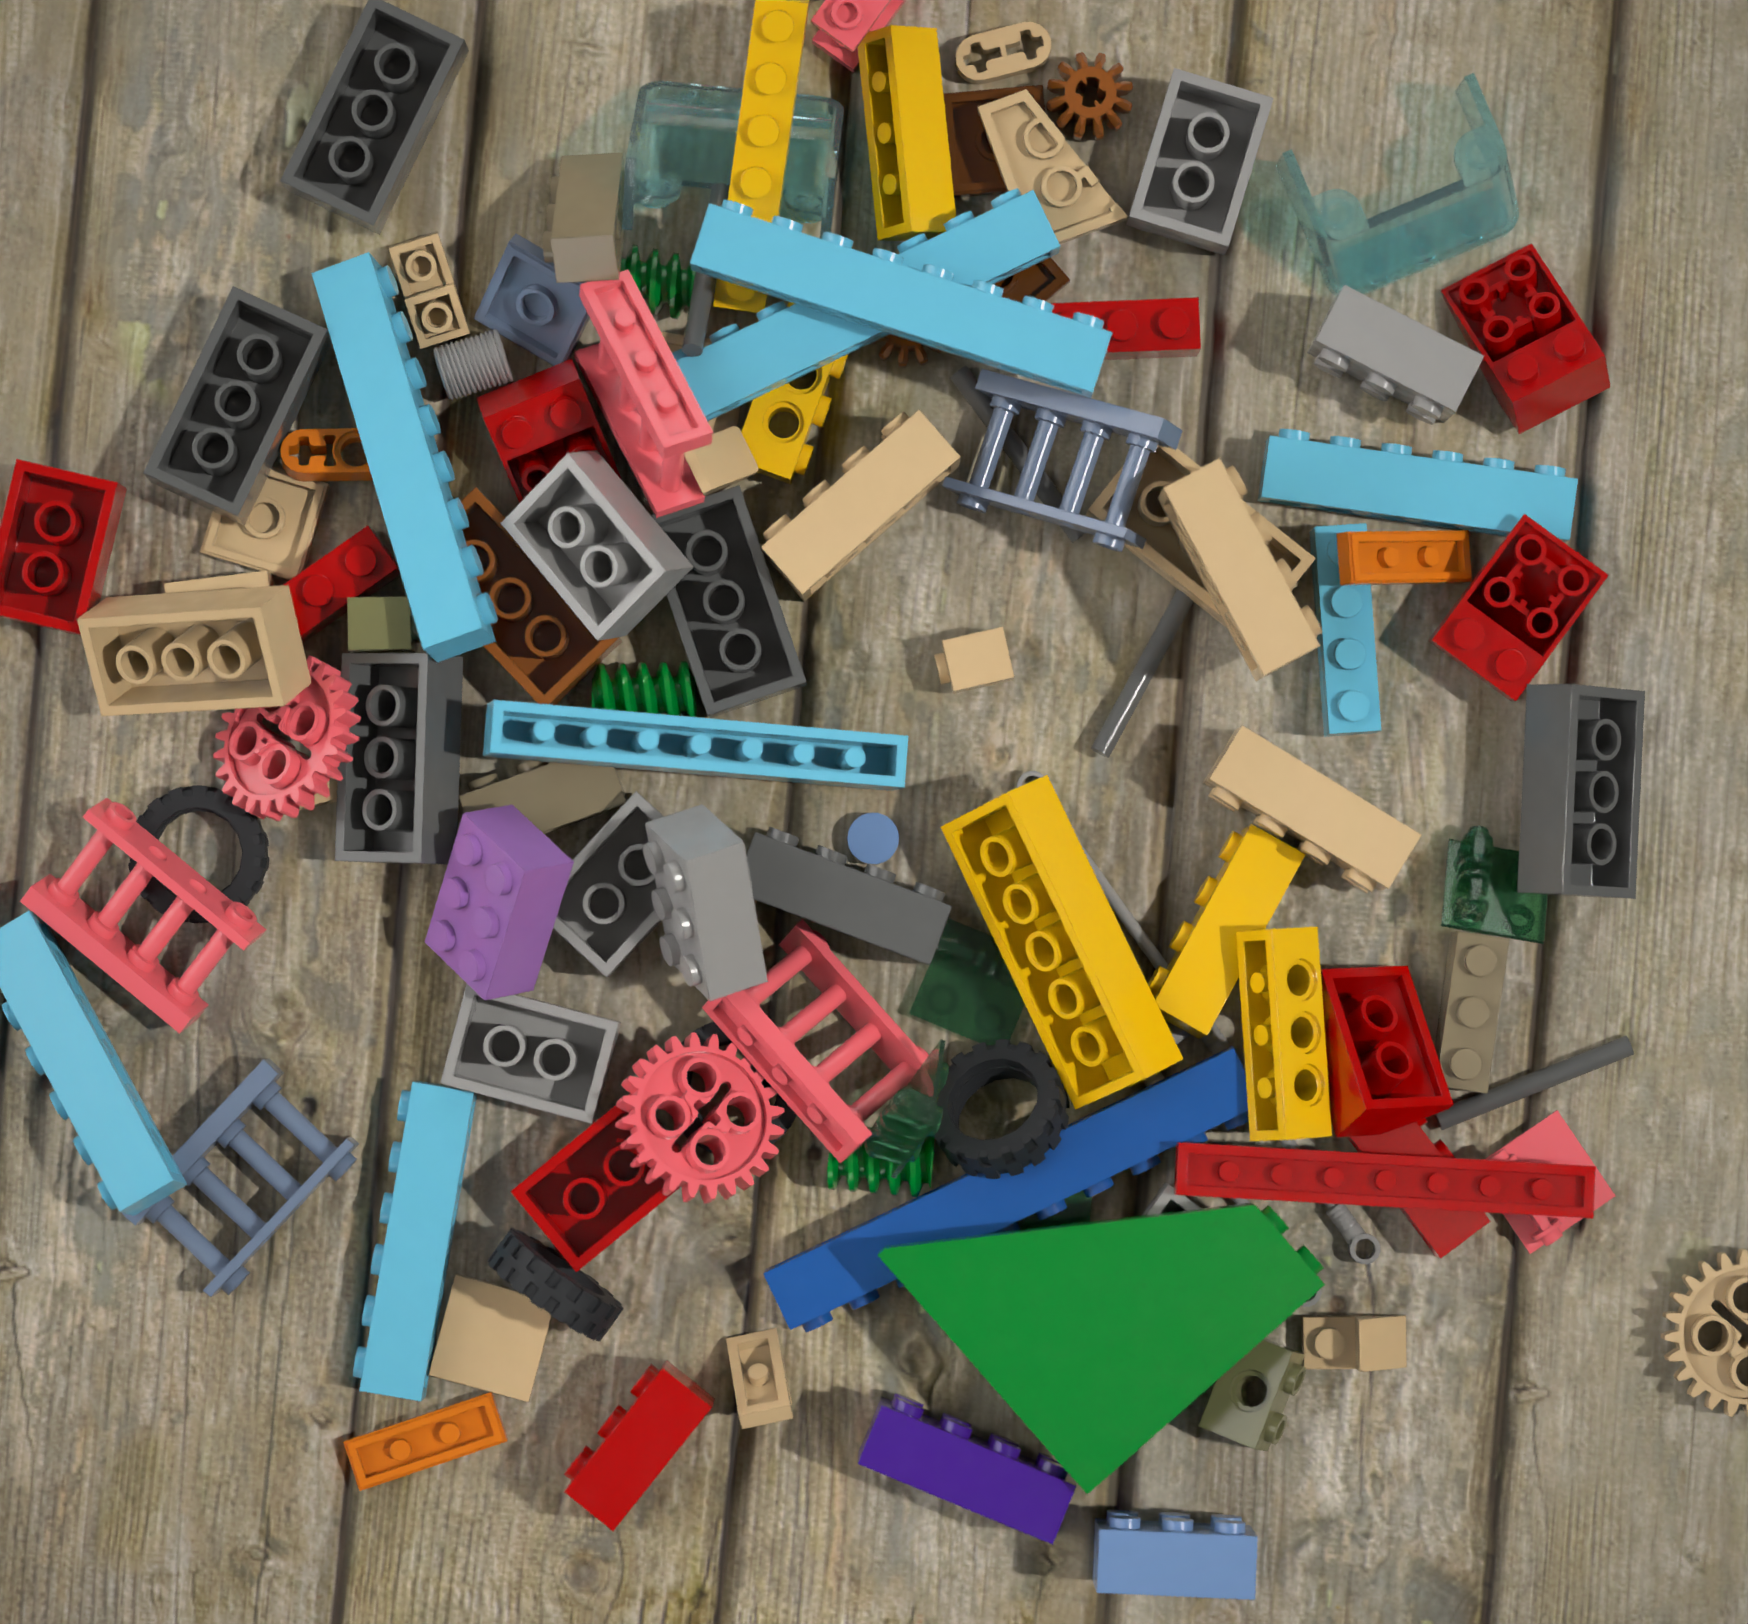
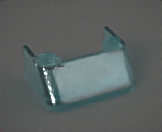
(689, 138)
(1421, 231)

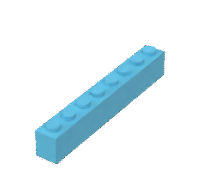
(901, 299)
(801, 339)
(404, 457)
(695, 745)

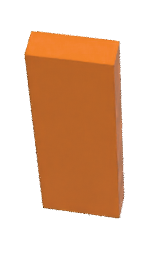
(1404, 557)
(425, 1441)

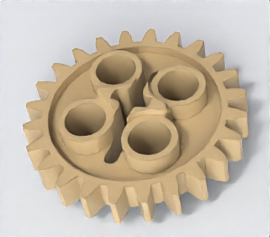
(1713, 1367)

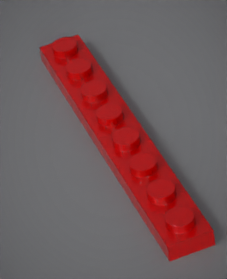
(1384, 1180)

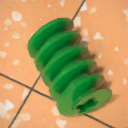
(660, 282)
(645, 693)
(875, 1170)

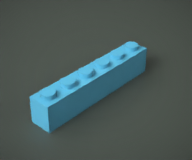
(1413, 488)
(83, 1069)
(417, 1240)

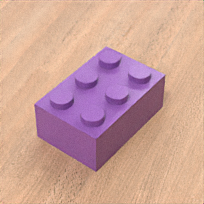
(498, 902)

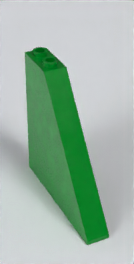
(1111, 1320)

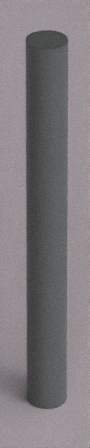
(701, 294)
(1013, 445)
(1142, 674)
(1535, 1082)

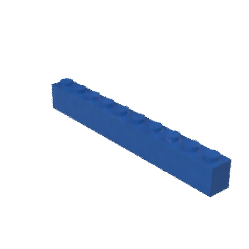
(1089, 1153)

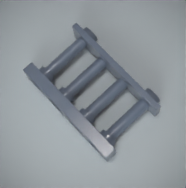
(1052, 410)
(227, 1129)

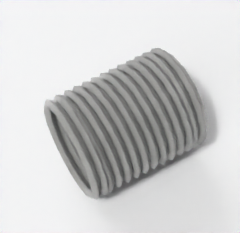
(473, 364)

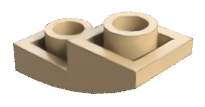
(429, 290)

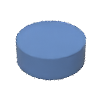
(873, 838)

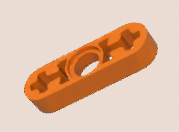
(317, 468)

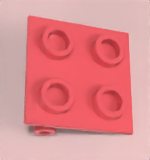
(1555, 1144)

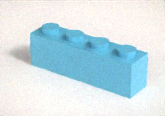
(1346, 641)

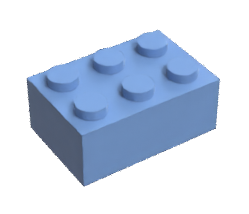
(1174, 1556)

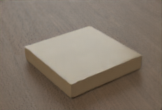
(277, 530)
(490, 1339)

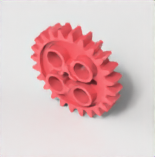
(266, 770)
(665, 1086)

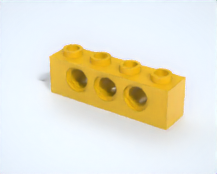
(791, 455)
(1283, 1034)

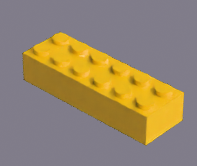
(1061, 942)

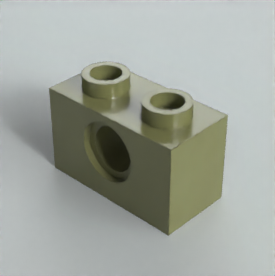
(381, 625)
(1228, 1407)

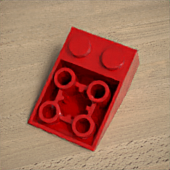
(1530, 336)
(541, 422)
(1518, 608)

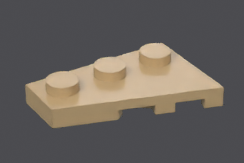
(1038, 158)

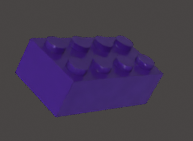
(967, 1469)

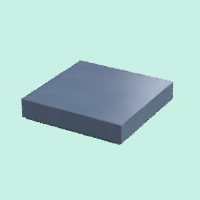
(531, 306)

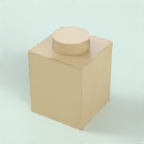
(974, 660)

